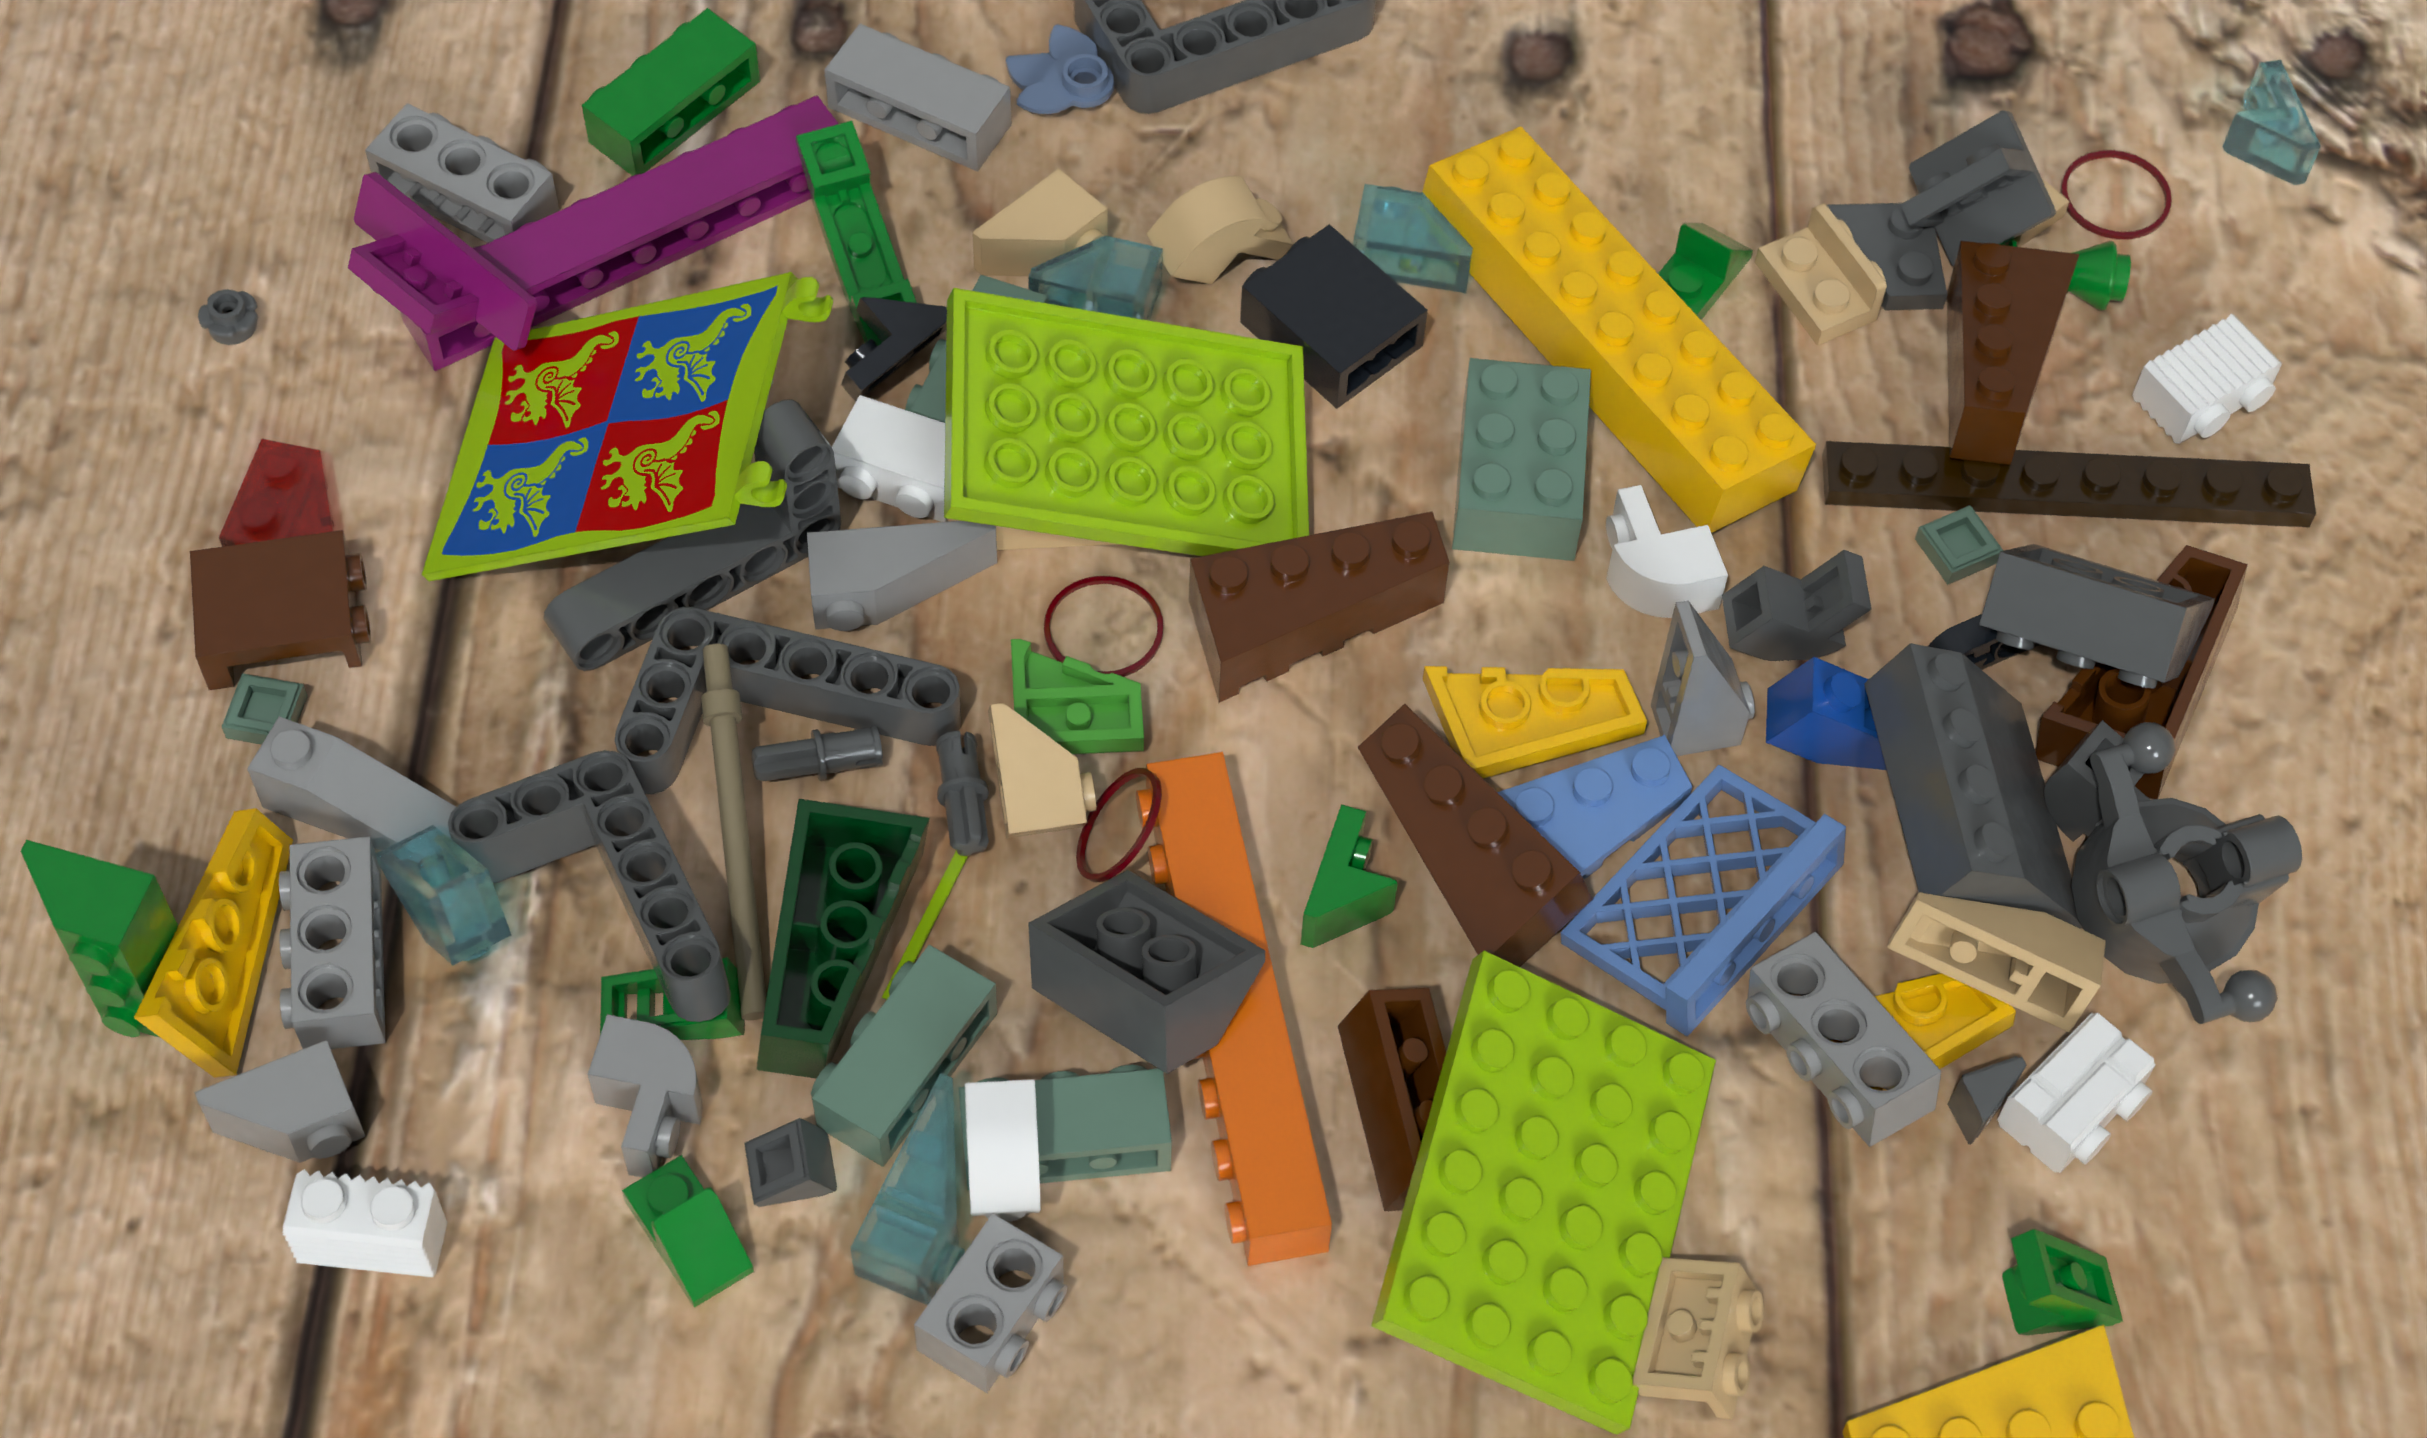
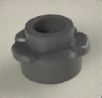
(233, 326)

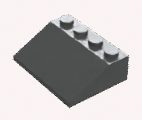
(1968, 784)

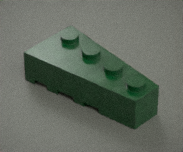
(835, 914)

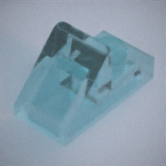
(2273, 127)

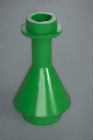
(2099, 274)

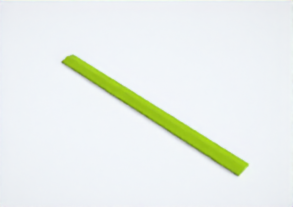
(931, 914)

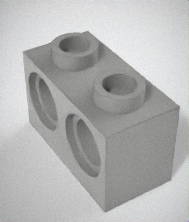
(976, 1297)

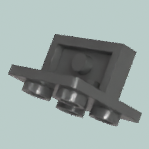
(1979, 187)

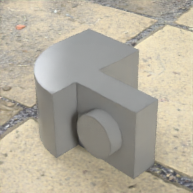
(652, 1076)

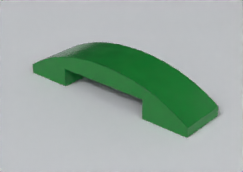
(851, 219)

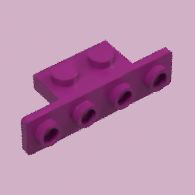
(433, 271)

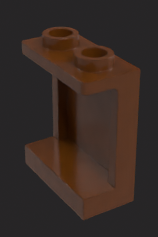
(276, 603)

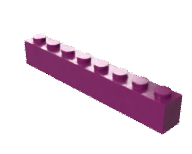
(644, 223)

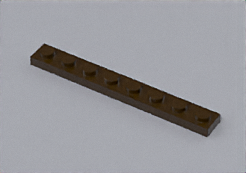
(2070, 485)

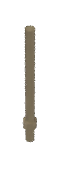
(722, 712)

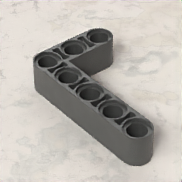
(1214, 50)
(706, 567)
(776, 685)
(605, 806)

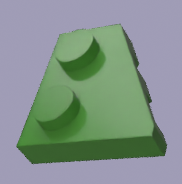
(1076, 703)

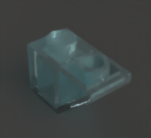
(1103, 278)

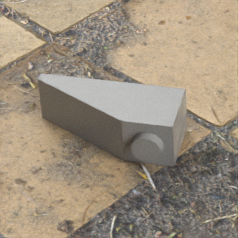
(882, 571)
(1698, 690)
(341, 788)

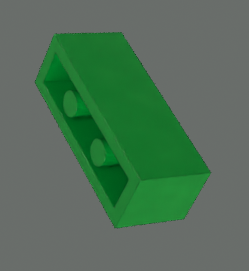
(671, 92)

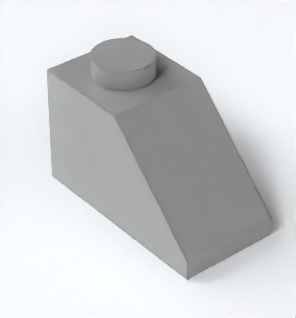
(286, 1106)

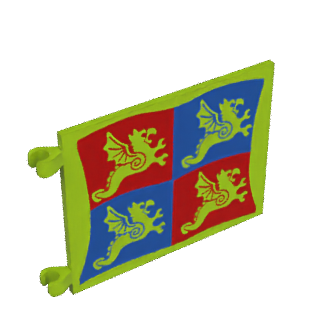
(620, 428)

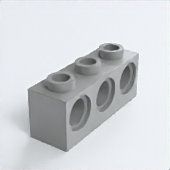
(461, 175)
(352, 967)
(1842, 1009)

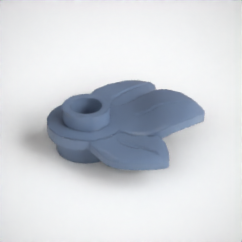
(1064, 76)

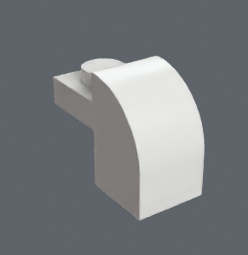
(1660, 569)
(1002, 1149)

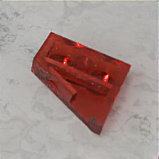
(280, 496)

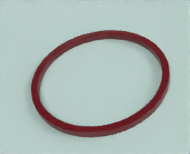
(2131, 158)
(1113, 581)
(1131, 854)

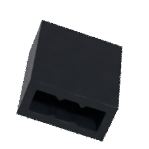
(1339, 309)

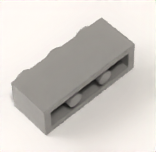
(918, 96)

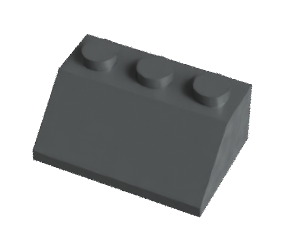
(2094, 614)
(1143, 969)

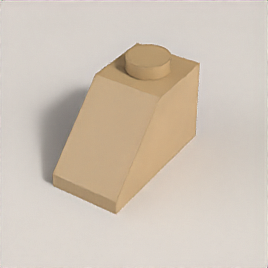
(1038, 227)
(1037, 778)

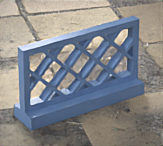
(1744, 932)

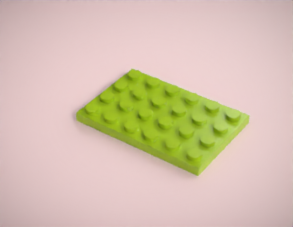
(1121, 428)
(1545, 1193)

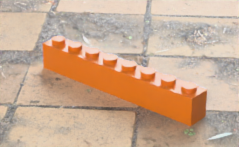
(1252, 1070)

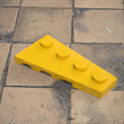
(216, 957)
(2047, 1393)

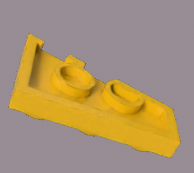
(1526, 719)
(1946, 1016)

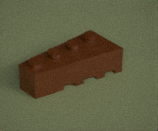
(1999, 335)
(1483, 855)

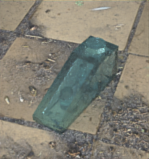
(913, 1224)

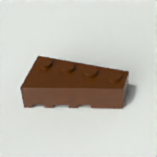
(1310, 594)
(2101, 695)

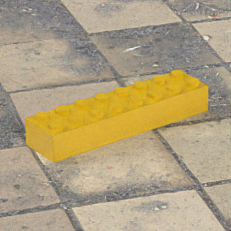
(1601, 307)

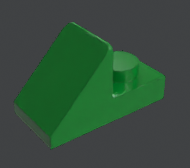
(1703, 265)
(1343, 892)
(689, 1230)
(2058, 1286)

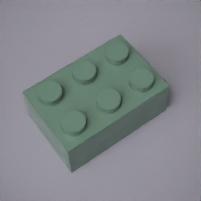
(1522, 459)

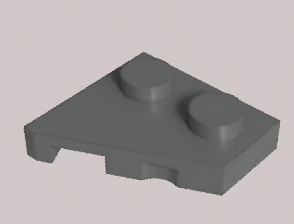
(1902, 251)

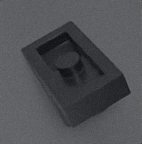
(904, 332)

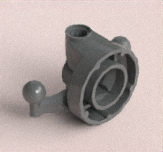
(2133, 895)

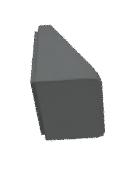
(1982, 1094)
(790, 1164)

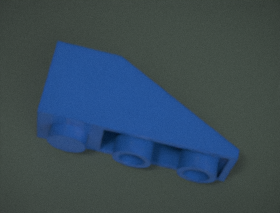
(1823, 717)

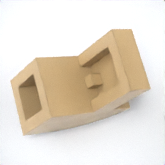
(1214, 224)

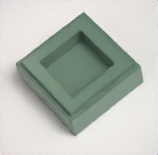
(1958, 544)
(259, 704)

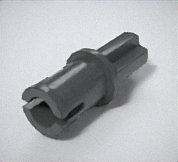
(819, 755)
(962, 792)

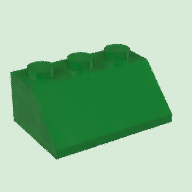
(109, 924)

